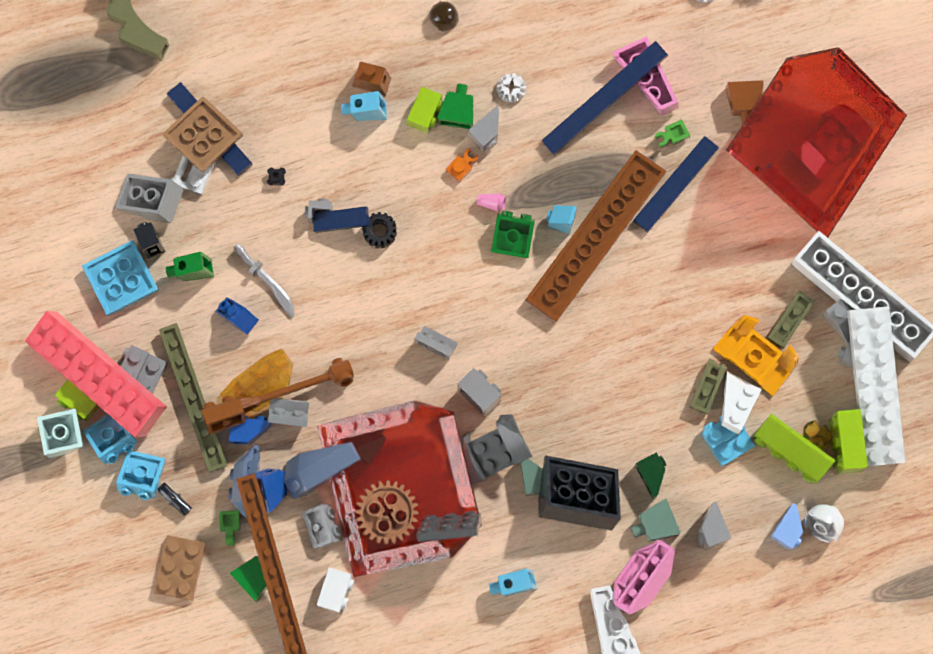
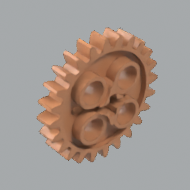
(401, 502)

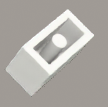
(335, 590)

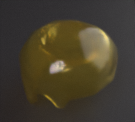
(817, 434)

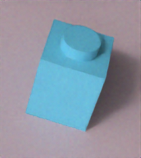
(561, 218)

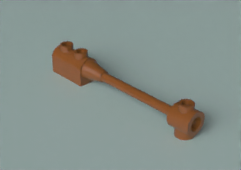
(232, 410)

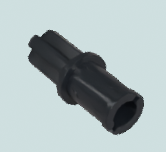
(174, 499)

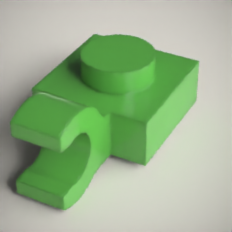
(229, 522)

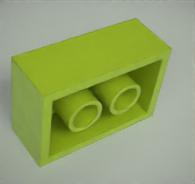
(848, 441)

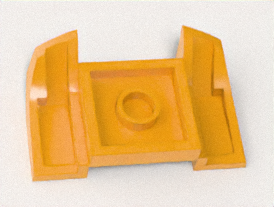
(756, 355)

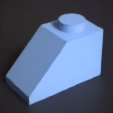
(789, 529)

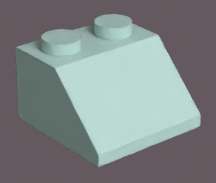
(60, 433)

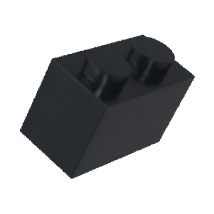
(149, 239)

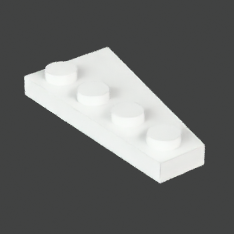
(611, 625)

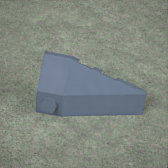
(316, 467)

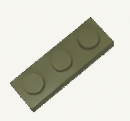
(791, 319)

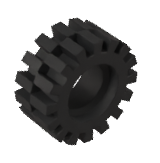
(387, 238)

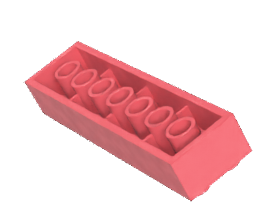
(95, 374)

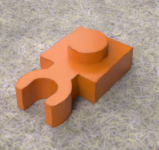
(460, 166)

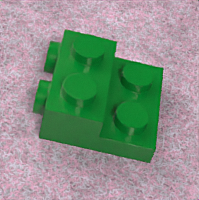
(513, 234)

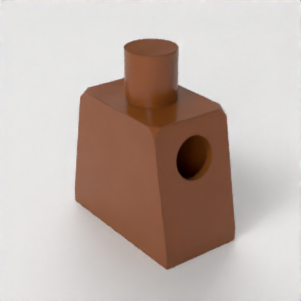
(371, 77)
(743, 97)

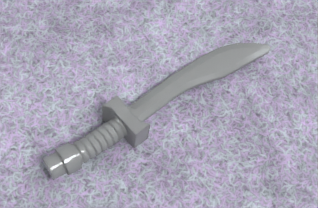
(280, 294)

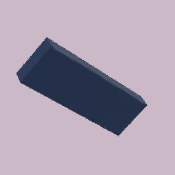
(341, 219)

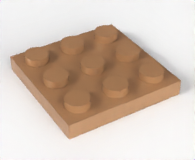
(202, 134)

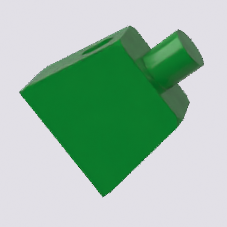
(457, 109)
(191, 267)
(251, 578)

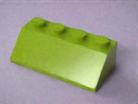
(793, 449)

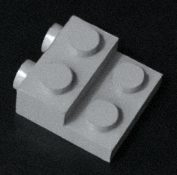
(143, 367)

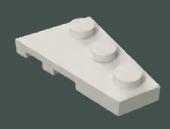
(738, 402)

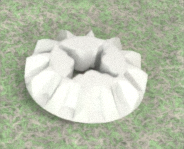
(504, 93)

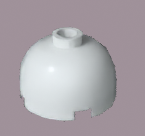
(824, 522)

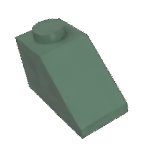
(531, 477)

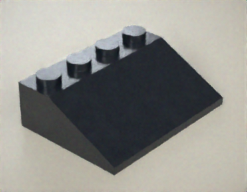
(579, 493)

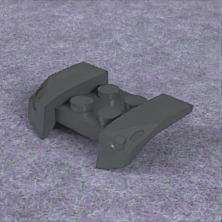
(495, 449)

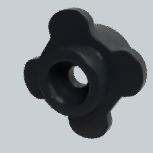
(276, 181)

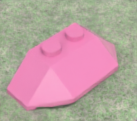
(643, 577)

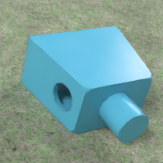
(366, 107)
(522, 582)

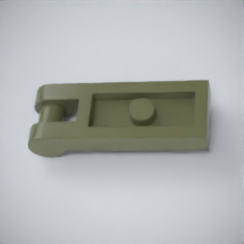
(707, 387)

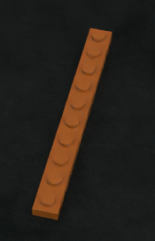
(270, 564)

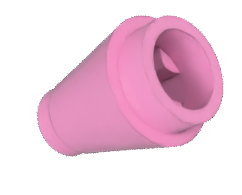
(492, 201)

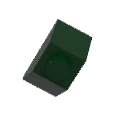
(652, 472)

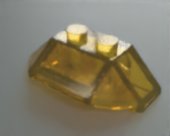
(262, 377)

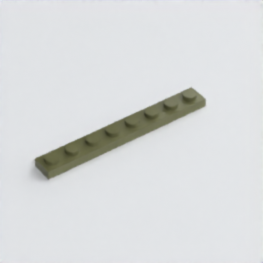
(192, 396)

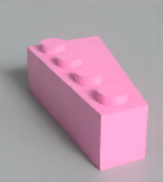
(654, 84)

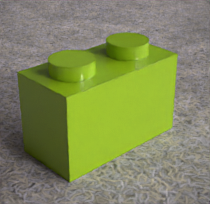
(425, 109)
(73, 397)

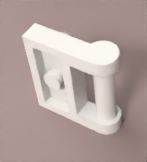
(196, 180)

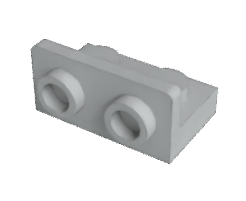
(436, 342)
(288, 412)
(322, 525)

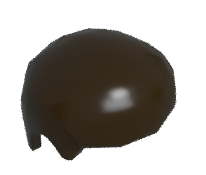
(444, 16)

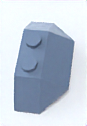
(246, 465)

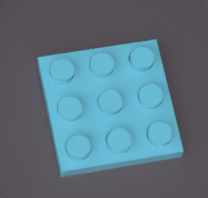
(120, 278)

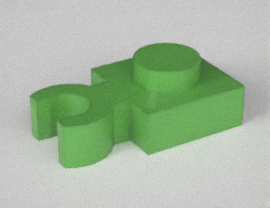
(675, 133)

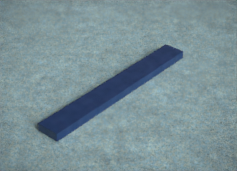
(604, 97)

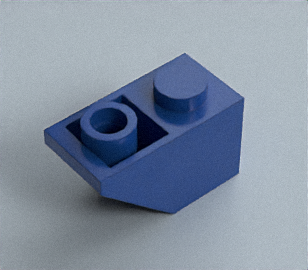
(237, 315)
(249, 431)

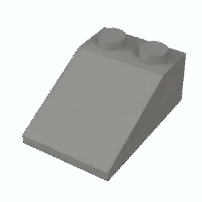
(149, 197)

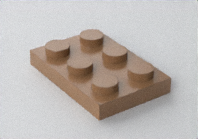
(180, 567)

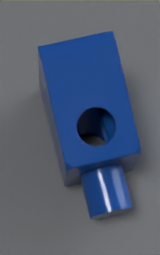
(271, 487)

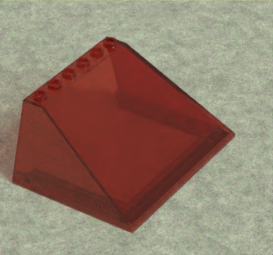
(817, 134)
(417, 449)

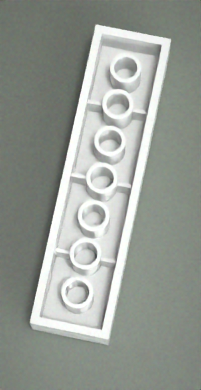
(847, 280)
(876, 384)

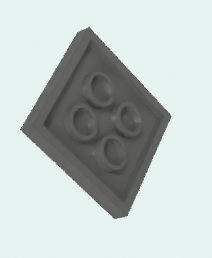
(449, 526)

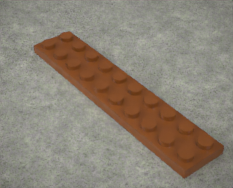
(596, 236)

